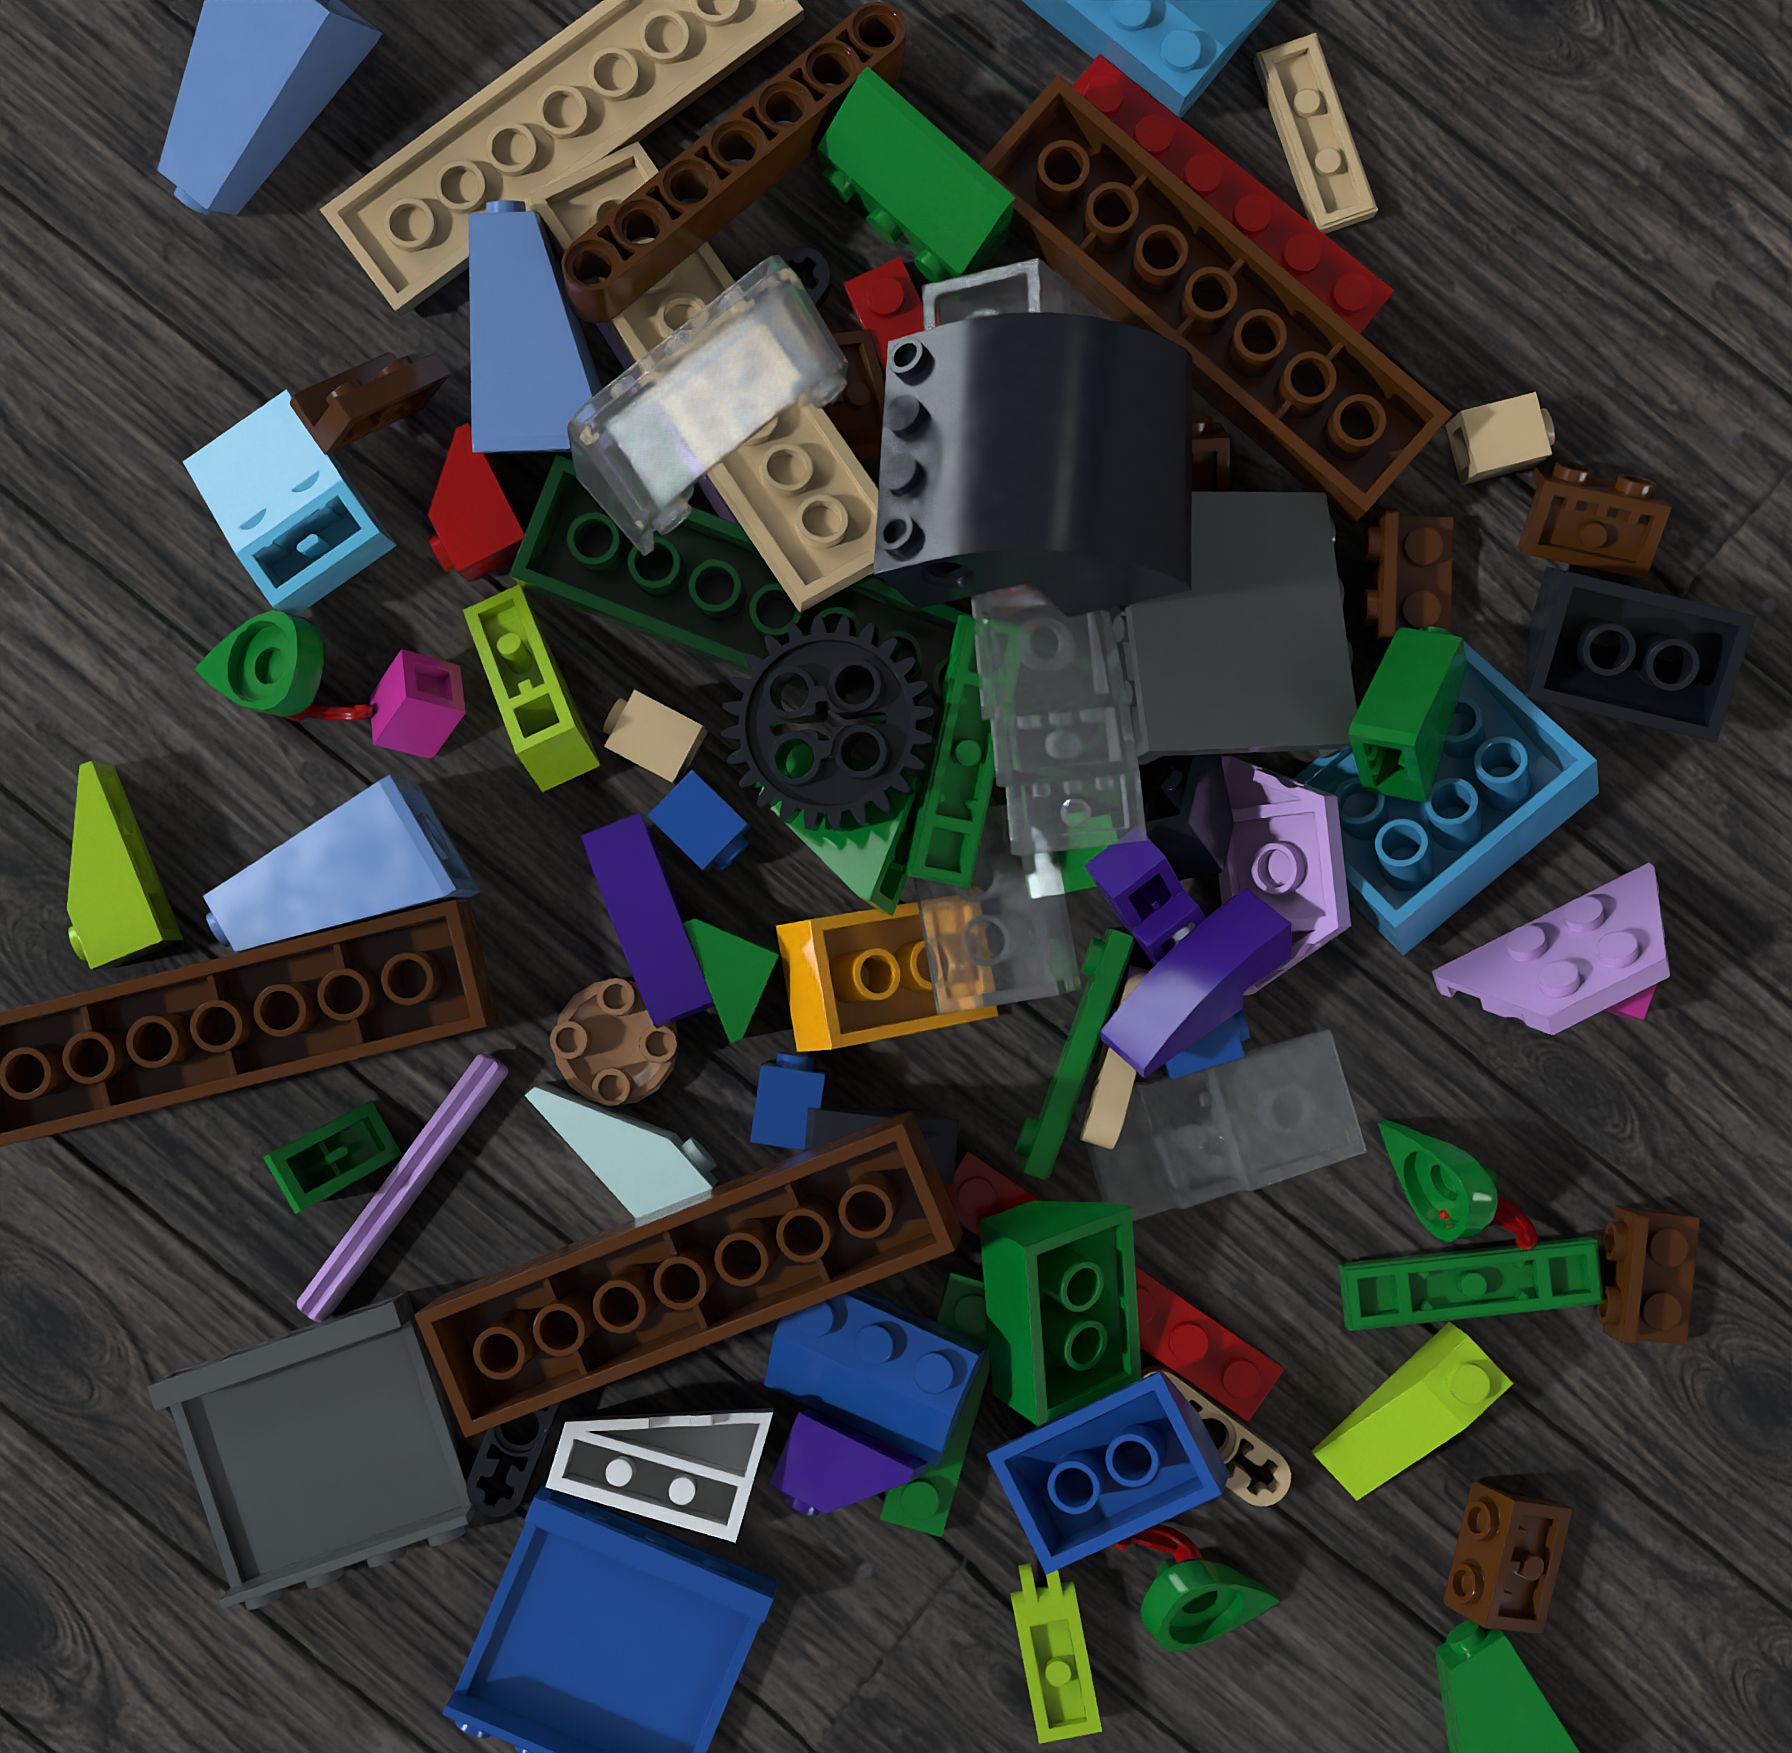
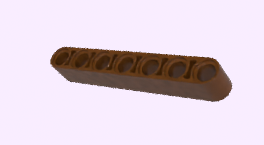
(726, 187)

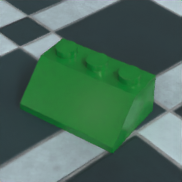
(913, 182)
(1060, 1305)

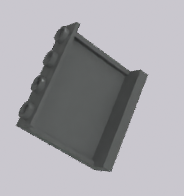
(1254, 645)
(320, 1450)

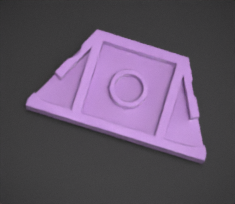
(1287, 855)
(1570, 958)

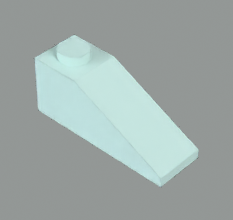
(632, 1157)

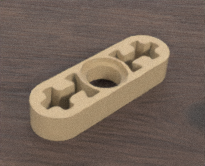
(1112, 1081)
(1255, 1449)

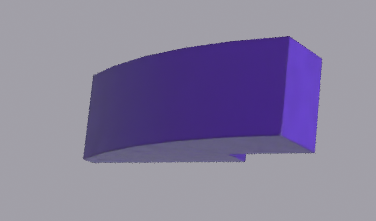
(1145, 896)
(647, 919)
(1199, 982)

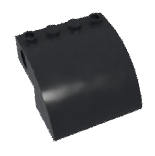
(1037, 460)

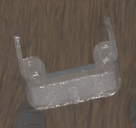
(703, 398)

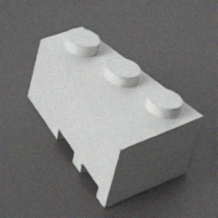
(666, 1465)

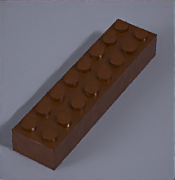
(1181, 270)
(242, 1020)
(691, 1274)

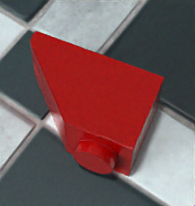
(473, 513)

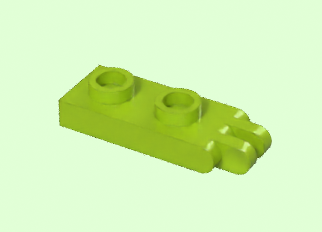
(1055, 1658)

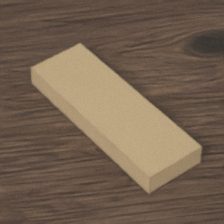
(1315, 134)

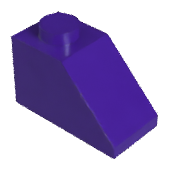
(837, 1465)

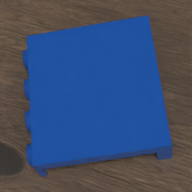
(608, 1637)

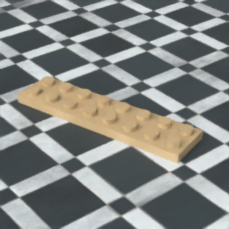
(552, 113)
(792, 481)

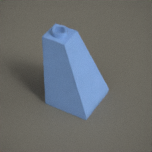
(253, 91)
(524, 338)
(350, 867)

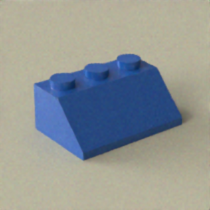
(877, 1369)
(1109, 1470)

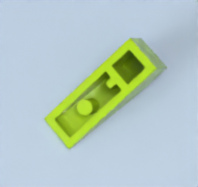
(530, 689)
(113, 885)
(1413, 1412)

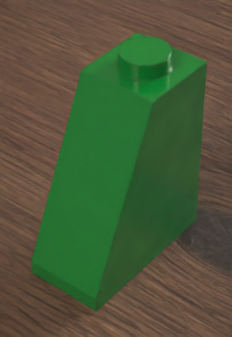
(1408, 713)
(863, 857)
(1493, 1698)

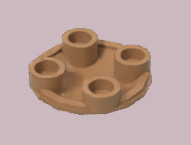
(611, 1046)

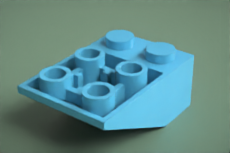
(287, 507)

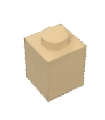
(1500, 438)
(653, 736)

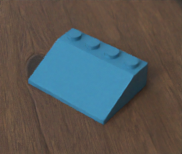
(1159, 44)
(1495, 796)

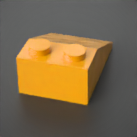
(861, 979)

